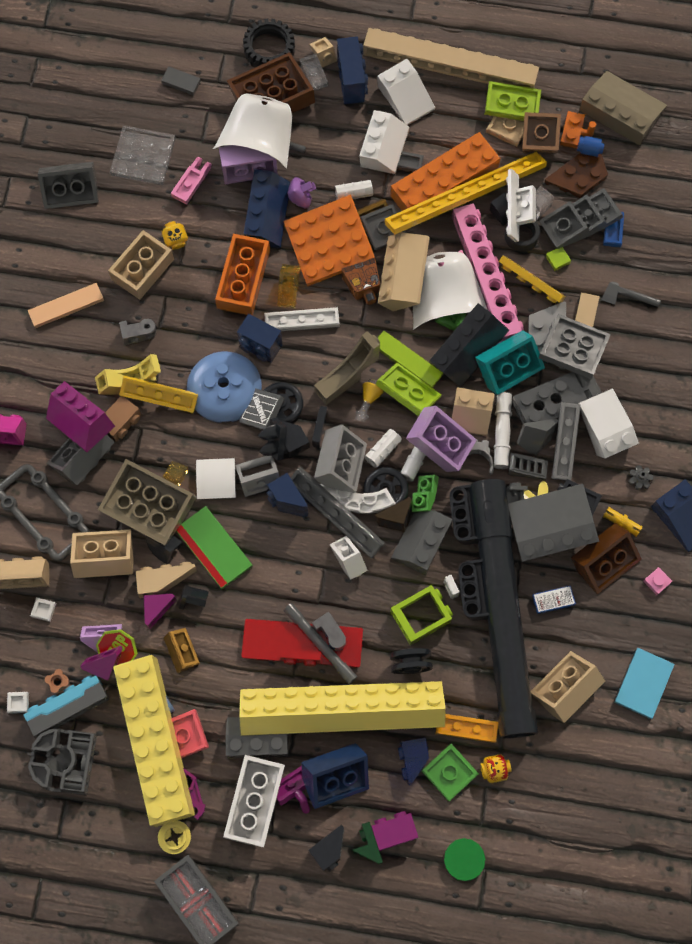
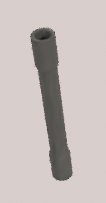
(342, 668)

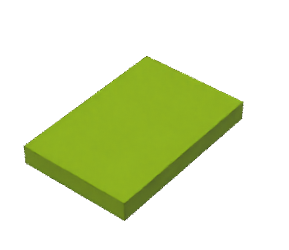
(511, 100)
(408, 389)

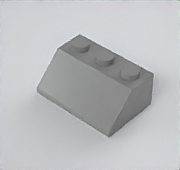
(340, 459)

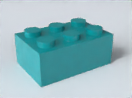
(510, 362)

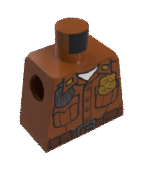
(362, 280)

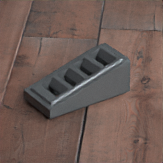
(527, 473)

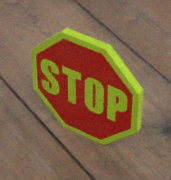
(117, 638)

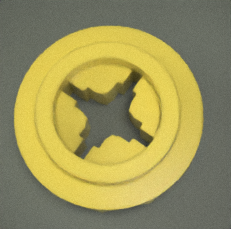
(183, 841)

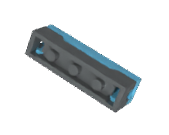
(67, 706)

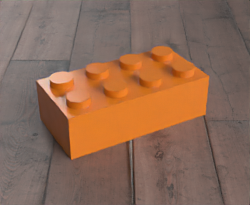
(242, 274)

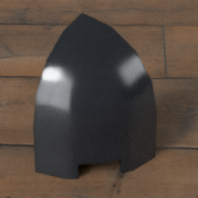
(161, 551)

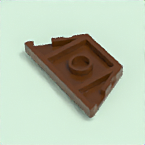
(579, 175)

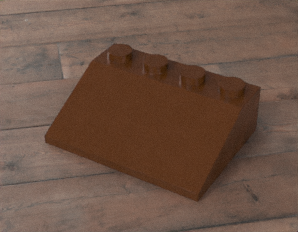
(278, 80)

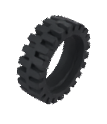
(263, 28)

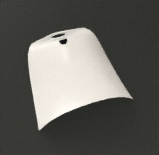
(259, 126)
(447, 288)

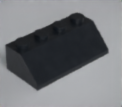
(471, 338)

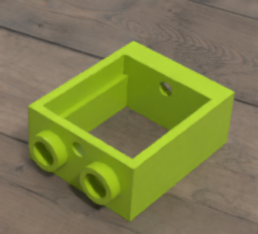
(403, 623)

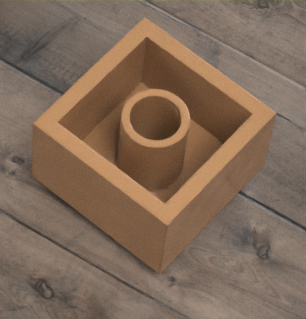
(541, 132)

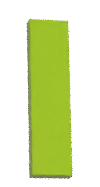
(408, 359)

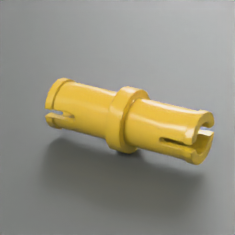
(623, 521)

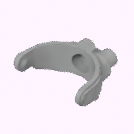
(483, 449)

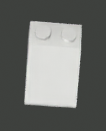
(405, 92)
(608, 424)

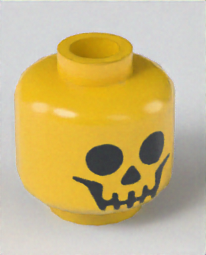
(174, 235)

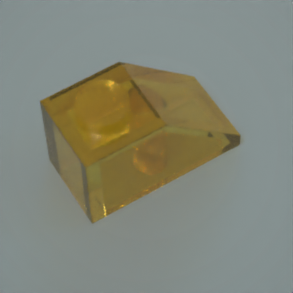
(288, 286)

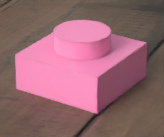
(657, 581)

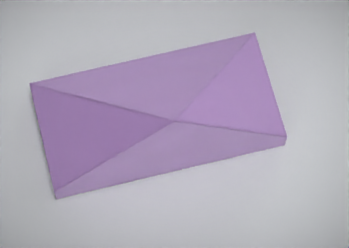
(91, 634)

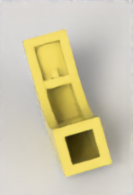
(110, 381)

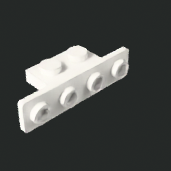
(520, 205)

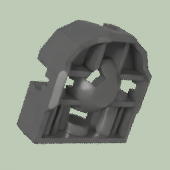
(55, 766)

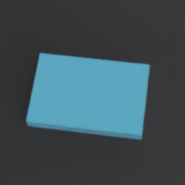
(644, 683)

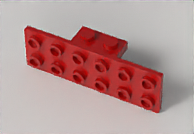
(291, 645)

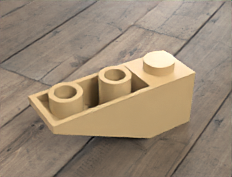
(162, 579)

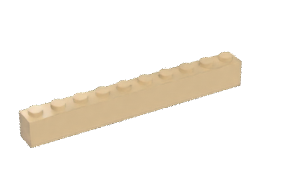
(448, 59)

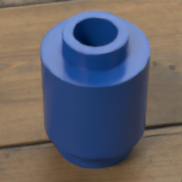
(590, 146)

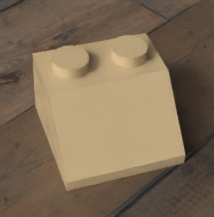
(473, 410)

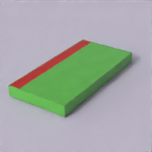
(214, 547)

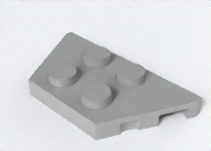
(541, 323)

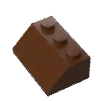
(607, 559)

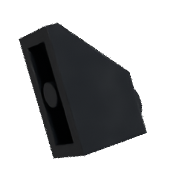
(328, 850)

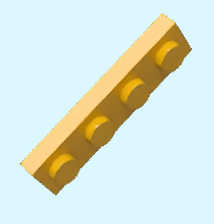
(538, 284)
(158, 394)

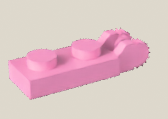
(190, 181)

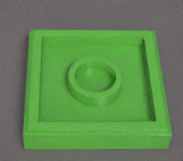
(449, 772)

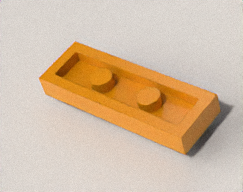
(469, 728)

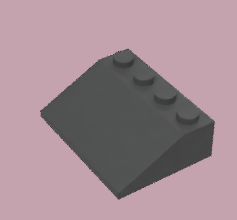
(553, 522)

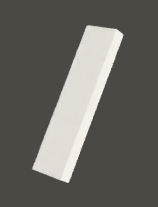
(303, 319)

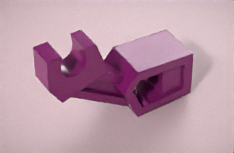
(195, 795)

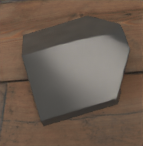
(536, 435)

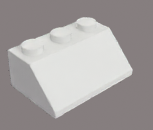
(383, 142)

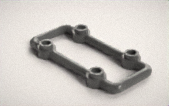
(40, 480)

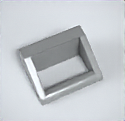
(257, 482)

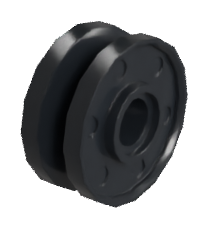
(411, 661)

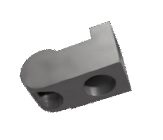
(137, 332)
(331, 630)

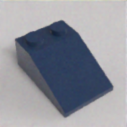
(676, 512)

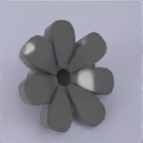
(640, 477)

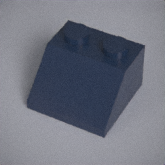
(286, 497)

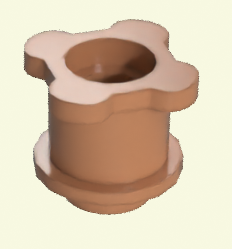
(54, 678)

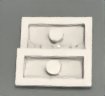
(215, 478)

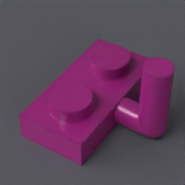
(291, 787)

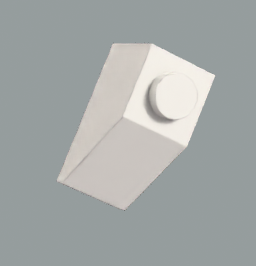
(348, 557)

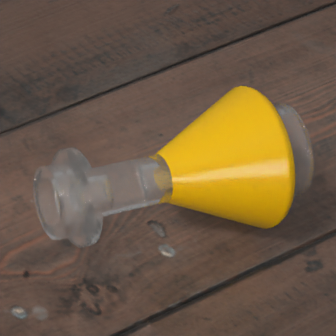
(370, 394)

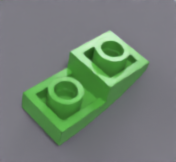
(425, 494)

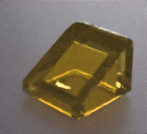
(176, 473)

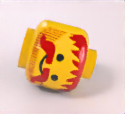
(495, 768)

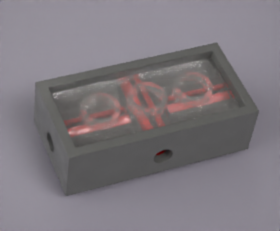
(196, 902)

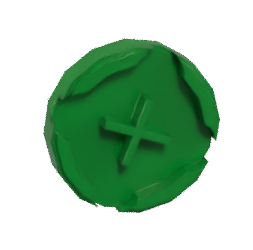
(464, 859)

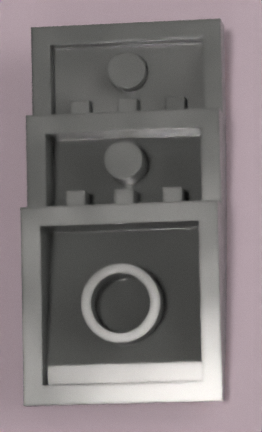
(581, 218)

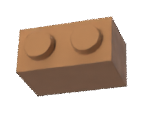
(122, 415)

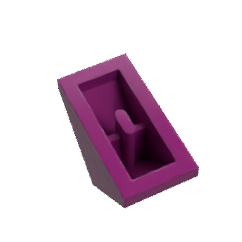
(156, 606)
(102, 663)

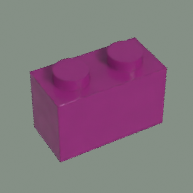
(394, 831)

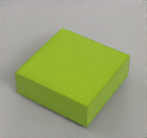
(558, 258)

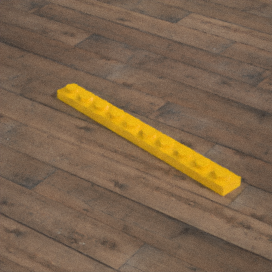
(463, 193)

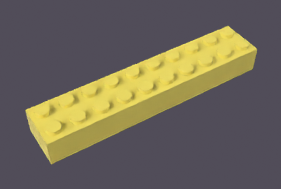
(342, 708)

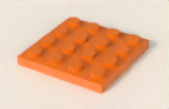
(328, 239)

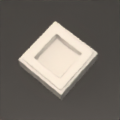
(451, 586)
(43, 609)
(17, 702)

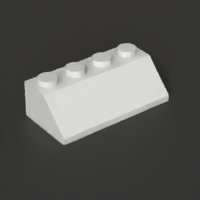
(254, 801)

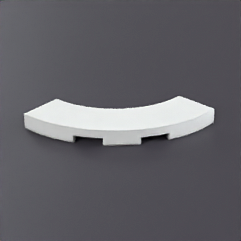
(363, 503)

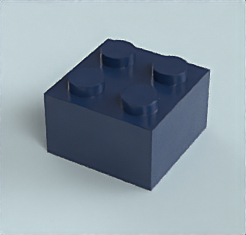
(259, 338)

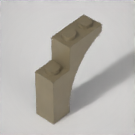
(350, 369)

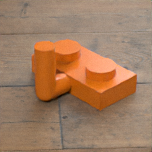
(573, 129)

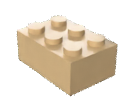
(141, 264)

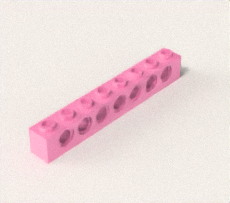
(470, 215)

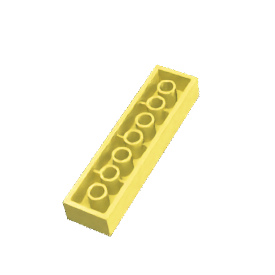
(153, 741)

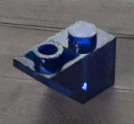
(415, 757)

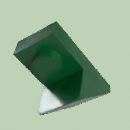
(371, 850)

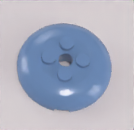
(224, 403)

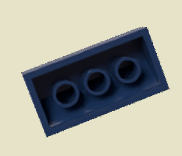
(267, 207)

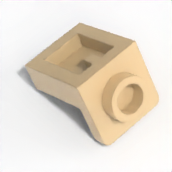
(324, 51)

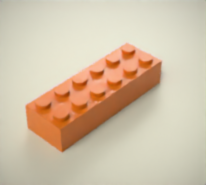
(451, 169)

